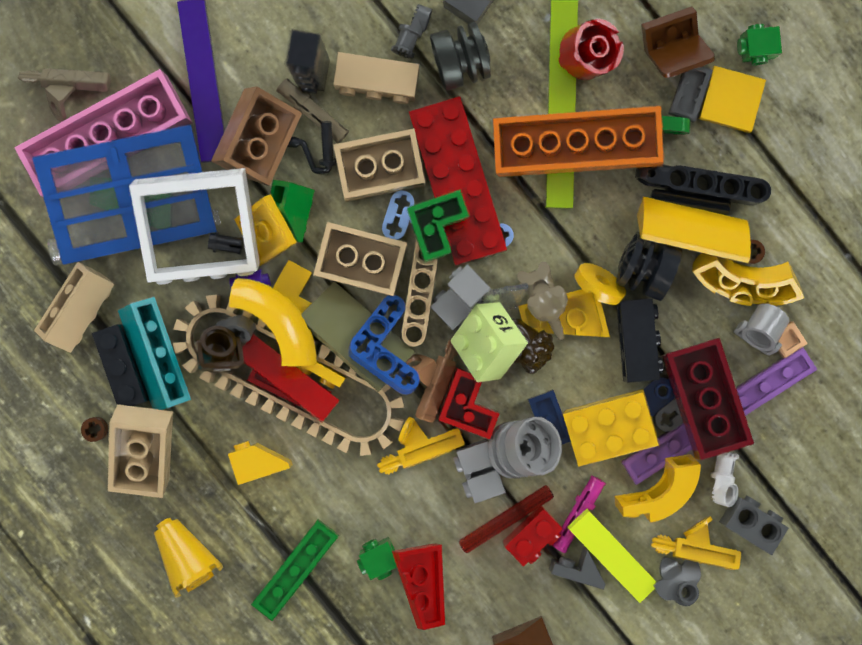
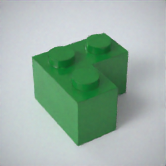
(430, 218)

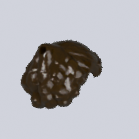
(537, 350)

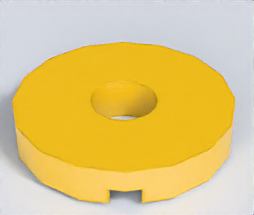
(599, 282)

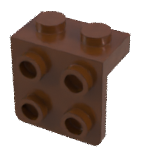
(675, 43)

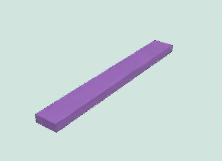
(752, 395)

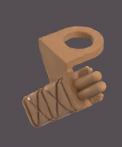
(436, 379)

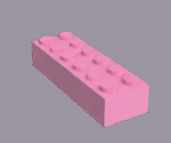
(133, 111)

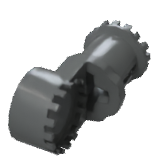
(409, 34)

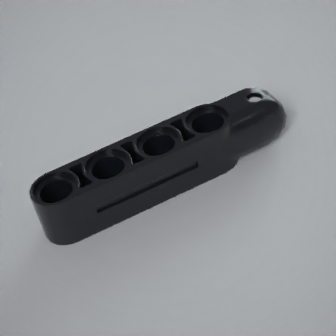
(742, 184)

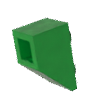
(294, 204)

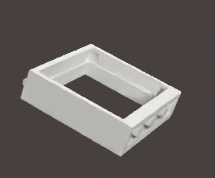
(191, 182)

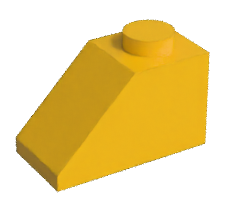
(256, 461)

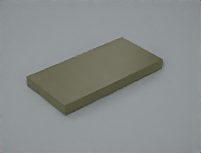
(336, 320)

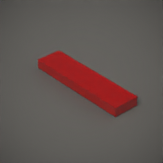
(288, 379)

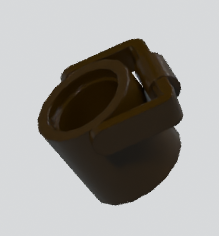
(217, 350)

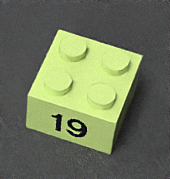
(488, 341)

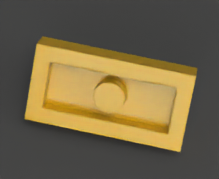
(328, 375)

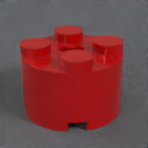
(591, 49)

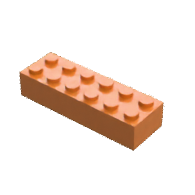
(578, 141)

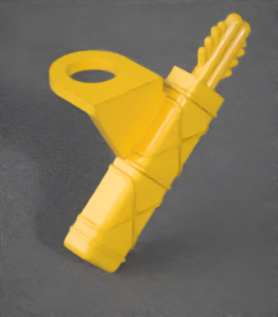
(419, 447)
(698, 548)

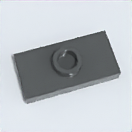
(690, 93)

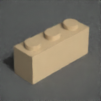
(376, 78)
(74, 307)

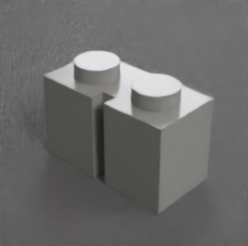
(482, 478)

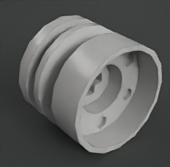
(525, 448)

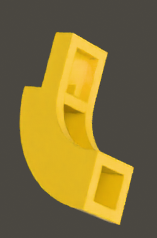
(667, 495)

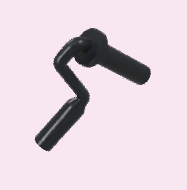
(327, 149)

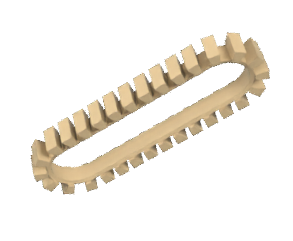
(269, 406)

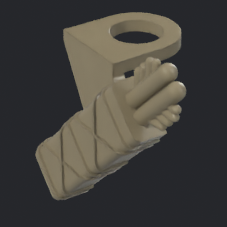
(62, 83)

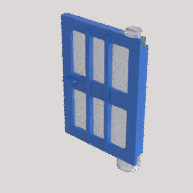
(92, 199)

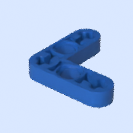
(375, 351)

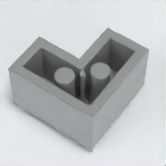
(464, 292)

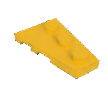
(581, 317)

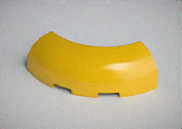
(747, 284)
(280, 316)

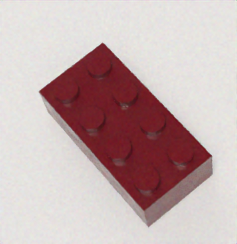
(707, 399)

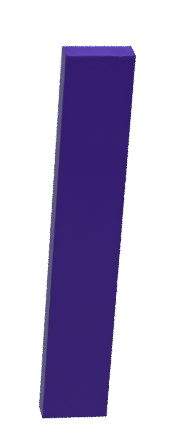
(201, 76)

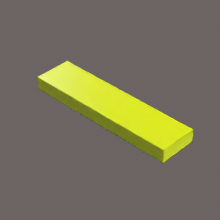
(612, 555)

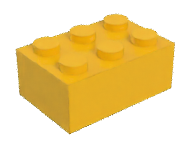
(611, 427)

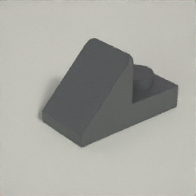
(585, 572)

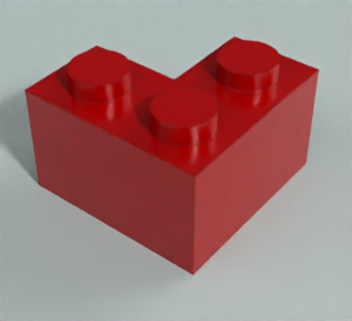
(462, 411)

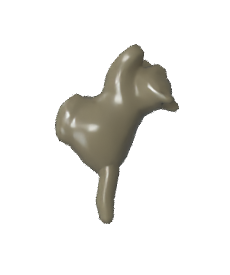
(545, 299)

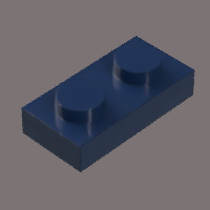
(547, 407)

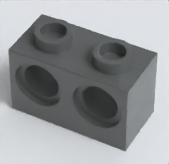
(752, 526)

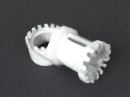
(725, 480)

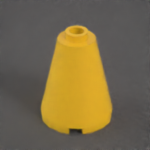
(184, 557)

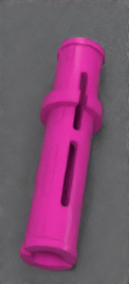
(584, 501)

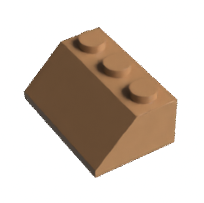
(257, 135)

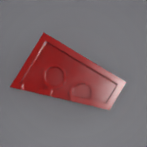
(423, 583)

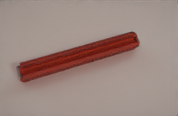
(506, 519)

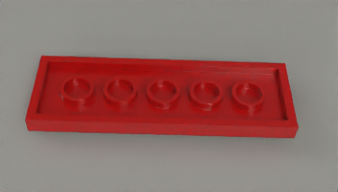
(454, 166)

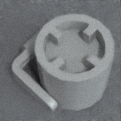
(764, 328)

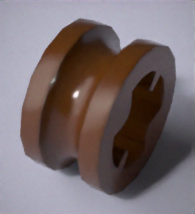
(760, 252)
(88, 424)

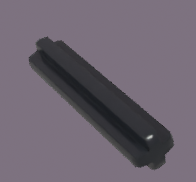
(699, 202)

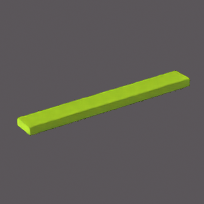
(560, 95)

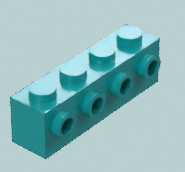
(154, 354)

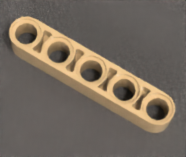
(416, 293)

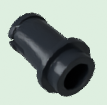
(225, 243)

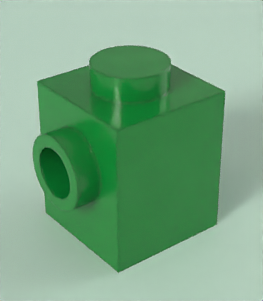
(759, 44)
(377, 559)

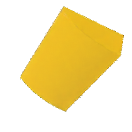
(694, 229)

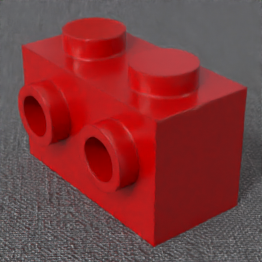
(532, 536)

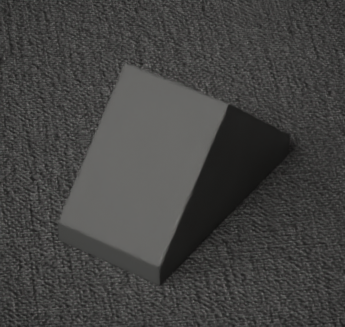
(468, 10)

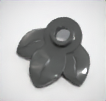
(675, 578)

